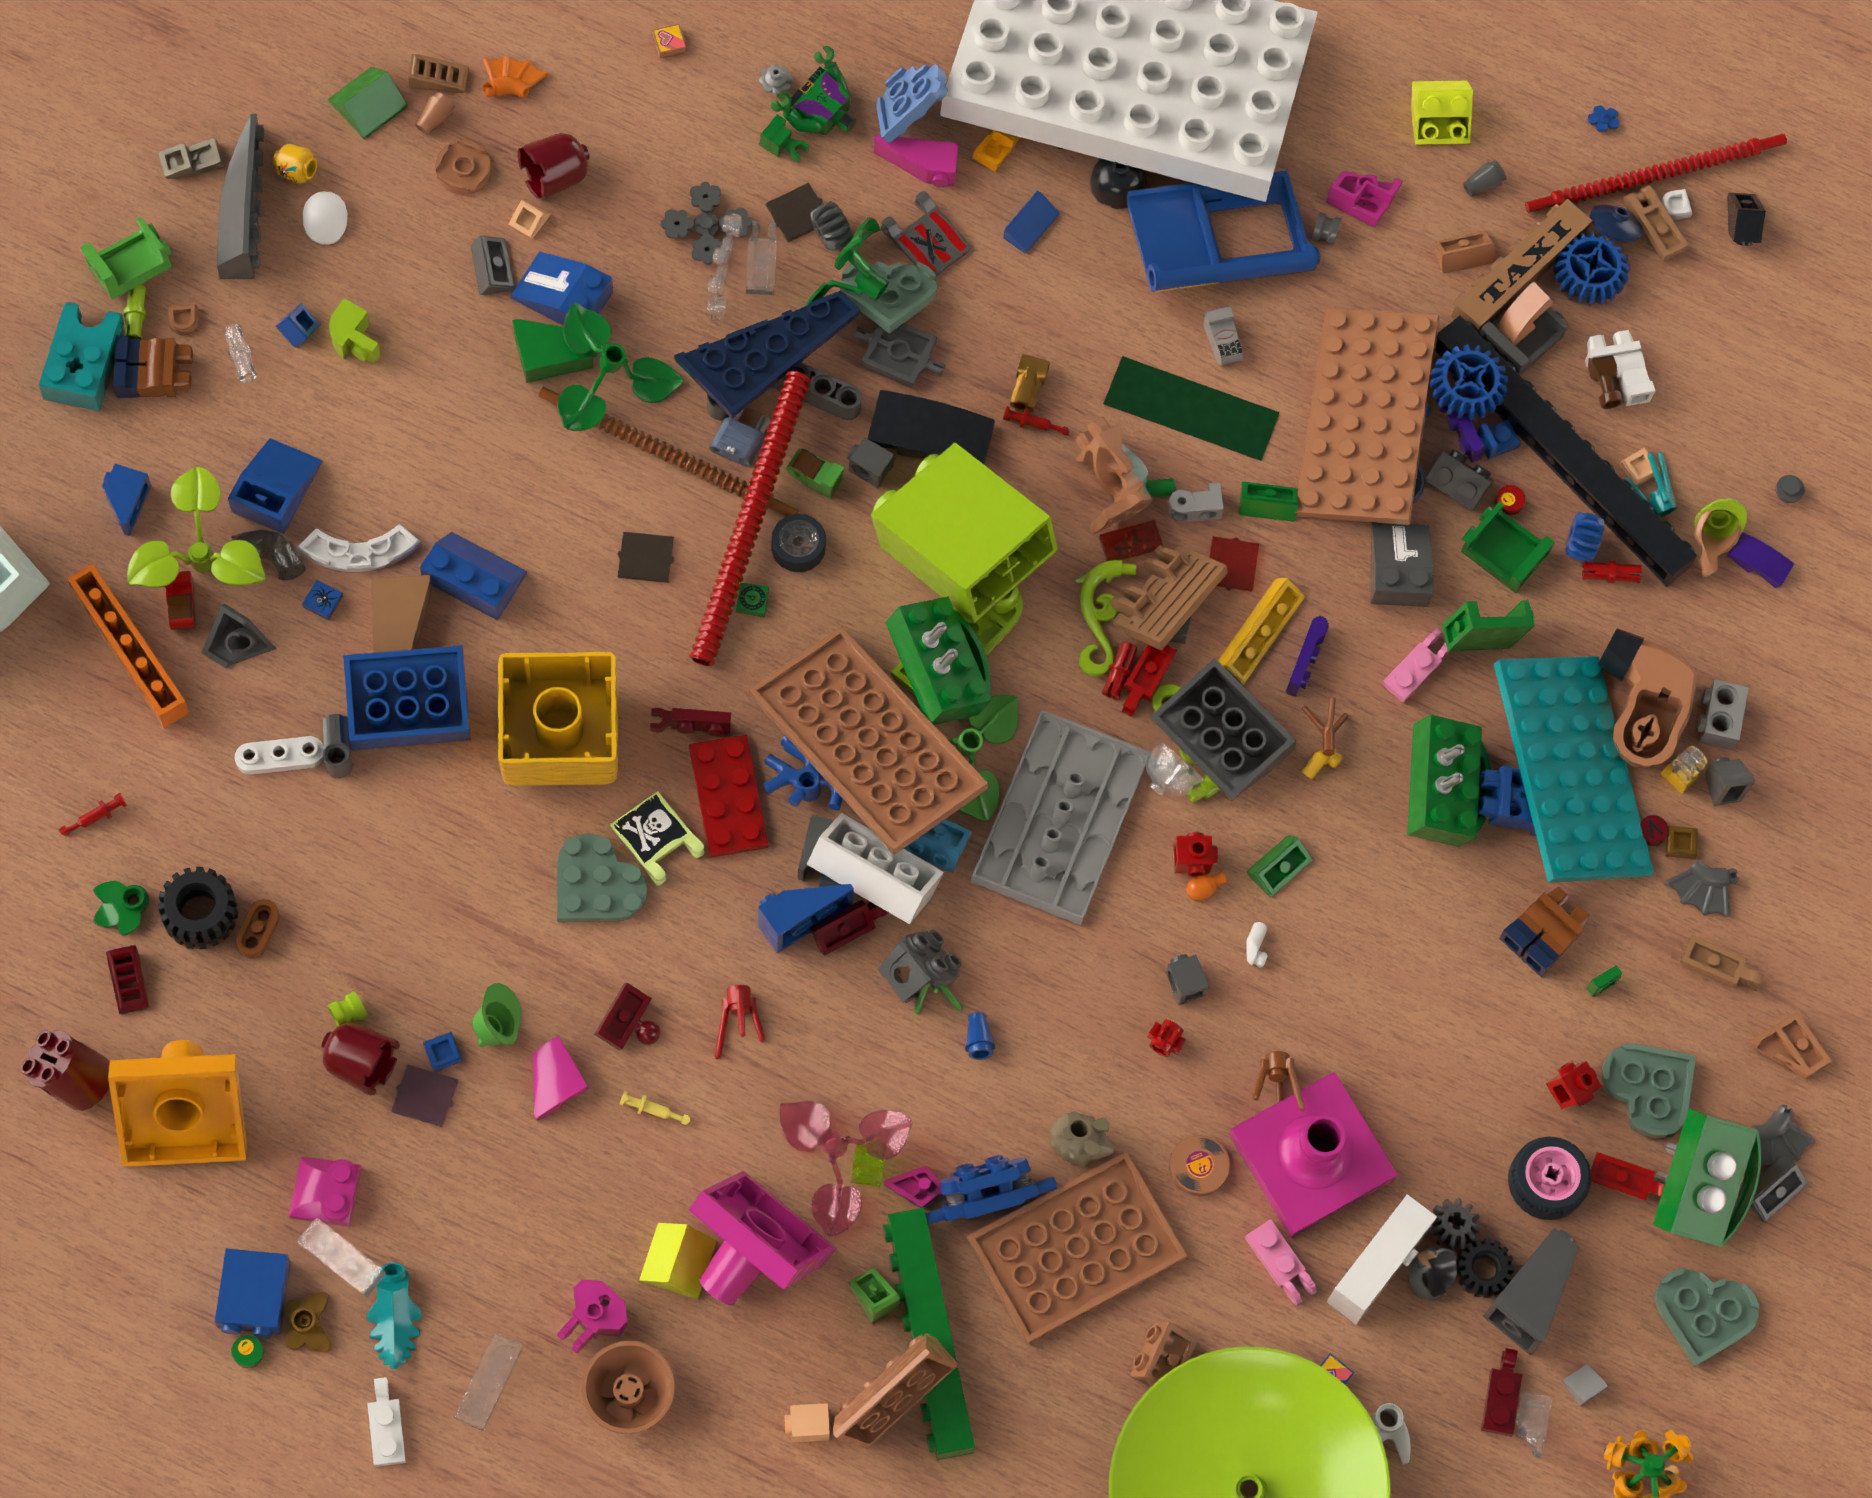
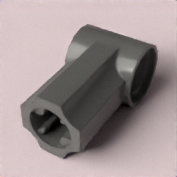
(336, 745)

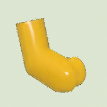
(1318, 760)

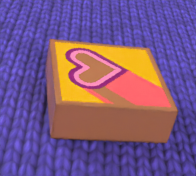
(669, 40)

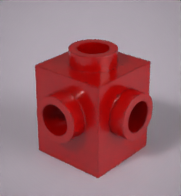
(1194, 854)
(1574, 1084)

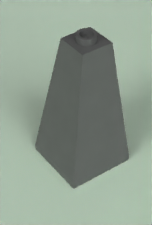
(1531, 1297)

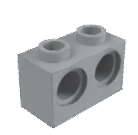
(1728, 716)

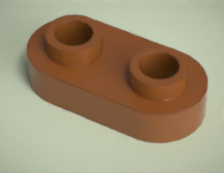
(258, 930)

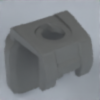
(928, 964)

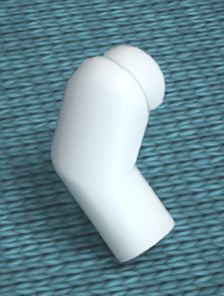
(1254, 942)

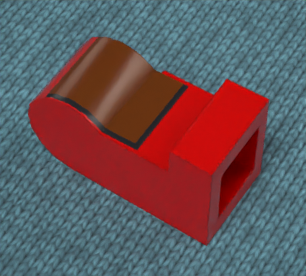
(181, 601)

